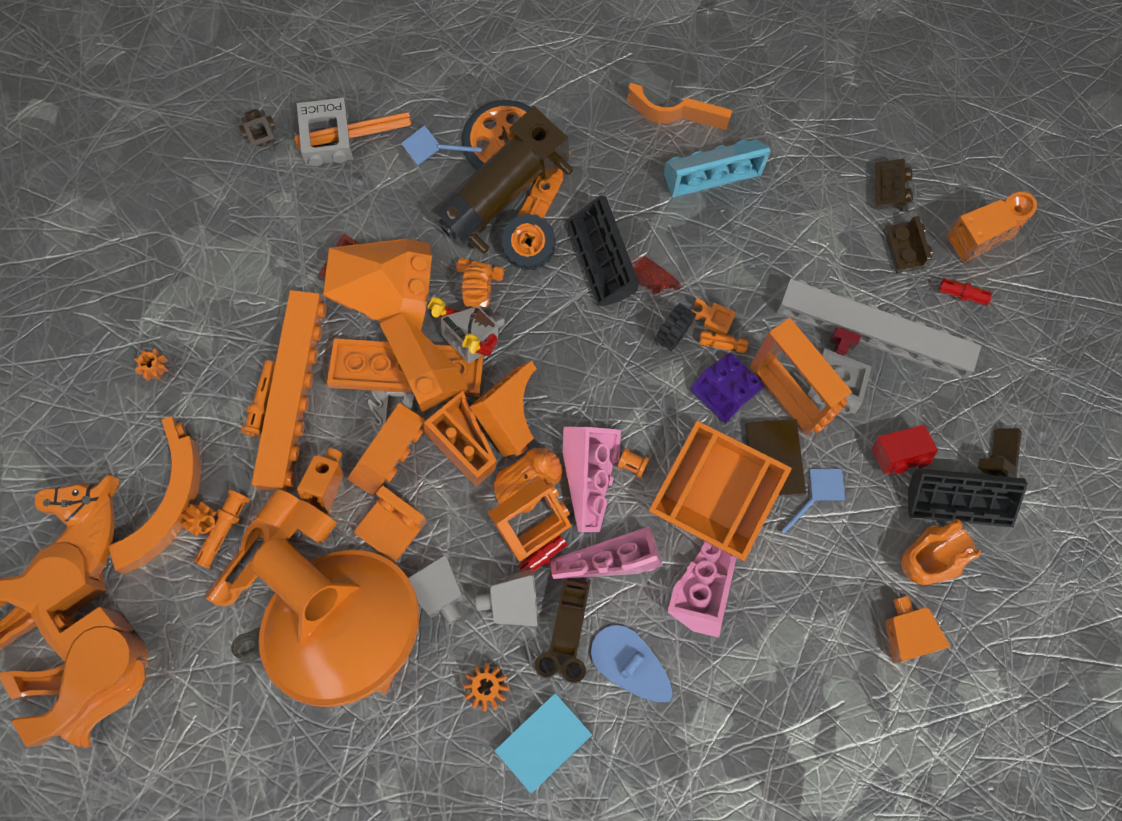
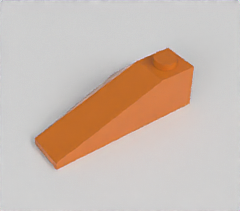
(425, 366)

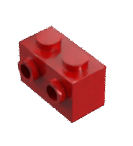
(904, 450)

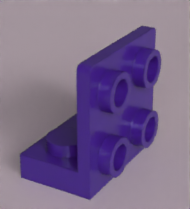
(726, 387)

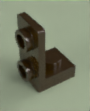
(1004, 453)

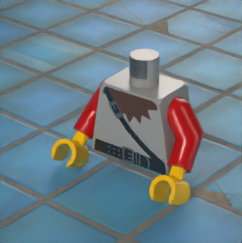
(469, 330)

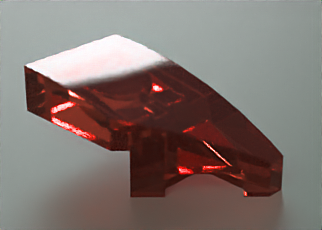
(654, 276)

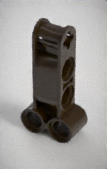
(567, 631)

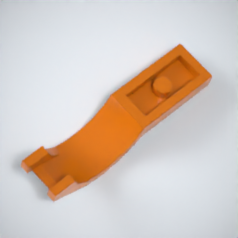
(687, 109)

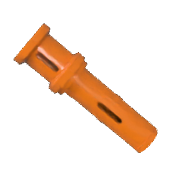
(257, 410)
(227, 517)

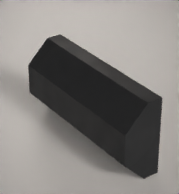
(603, 252)
(965, 497)

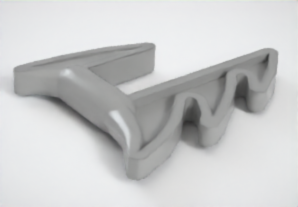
(381, 411)

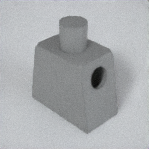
(438, 590)
(511, 599)

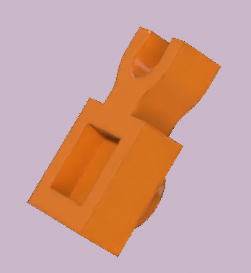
(716, 318)

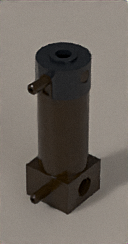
(533, 151)

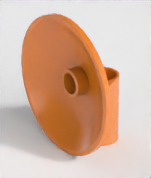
(334, 623)

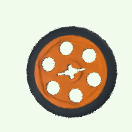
(475, 130)

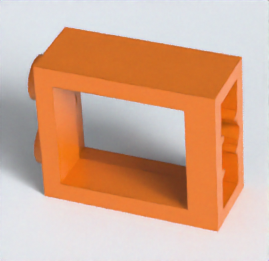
(541, 533)

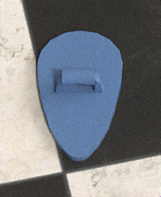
(630, 664)

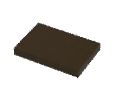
(781, 442)

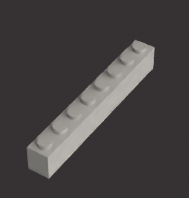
(880, 329)

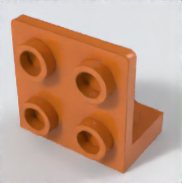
(390, 525)

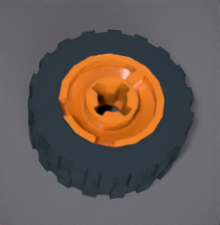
(520, 253)

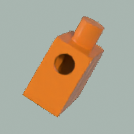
(322, 481)
(913, 632)

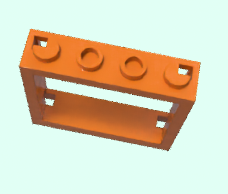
(811, 366)

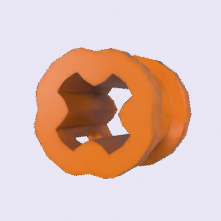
(633, 462)

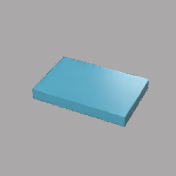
(543, 743)

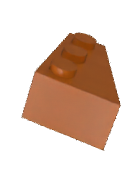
(461, 440)
(386, 449)

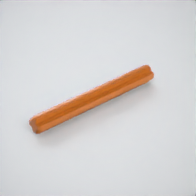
(358, 129)

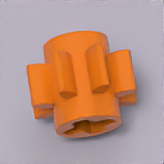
(145, 368)
(198, 518)

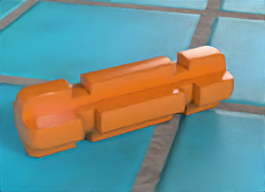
(496, 273)
(723, 342)

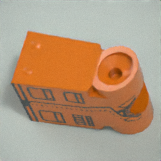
(991, 225)

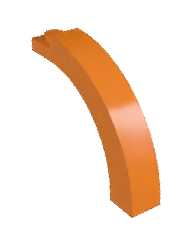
(168, 519)

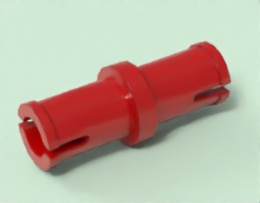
(965, 292)
(543, 554)

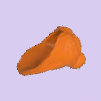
(535, 464)

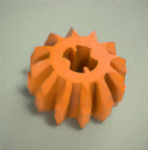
(476, 287)
(476, 685)

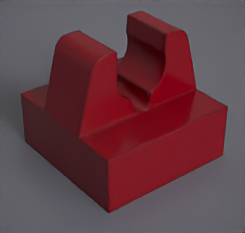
(844, 340)

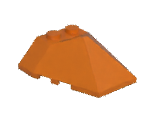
(381, 278)

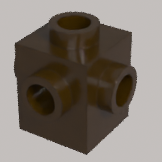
(257, 136)

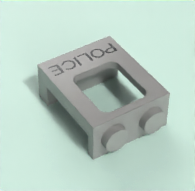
(318, 112)

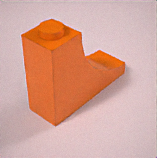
(503, 412)

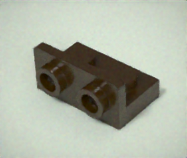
(892, 184)
(908, 245)

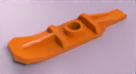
(540, 199)

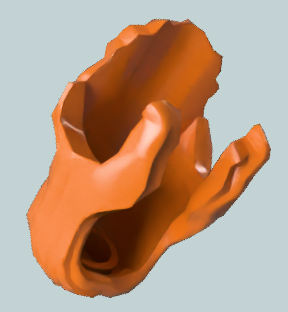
(939, 554)

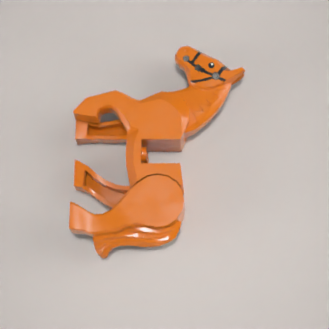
(99, 651)

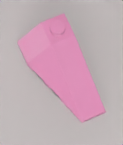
(588, 464)
(618, 556)
(703, 591)

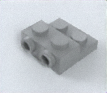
(854, 376)

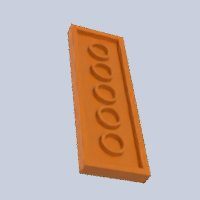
(375, 367)

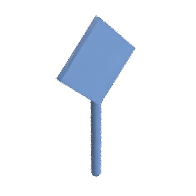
(423, 145)
(825, 486)

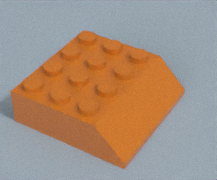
(720, 490)

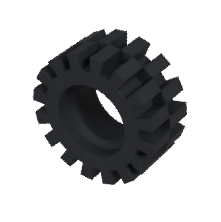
(675, 327)

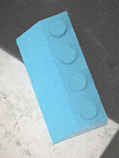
(715, 167)

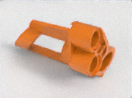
(277, 519)

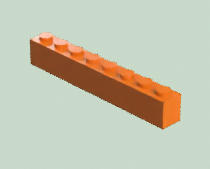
(289, 392)

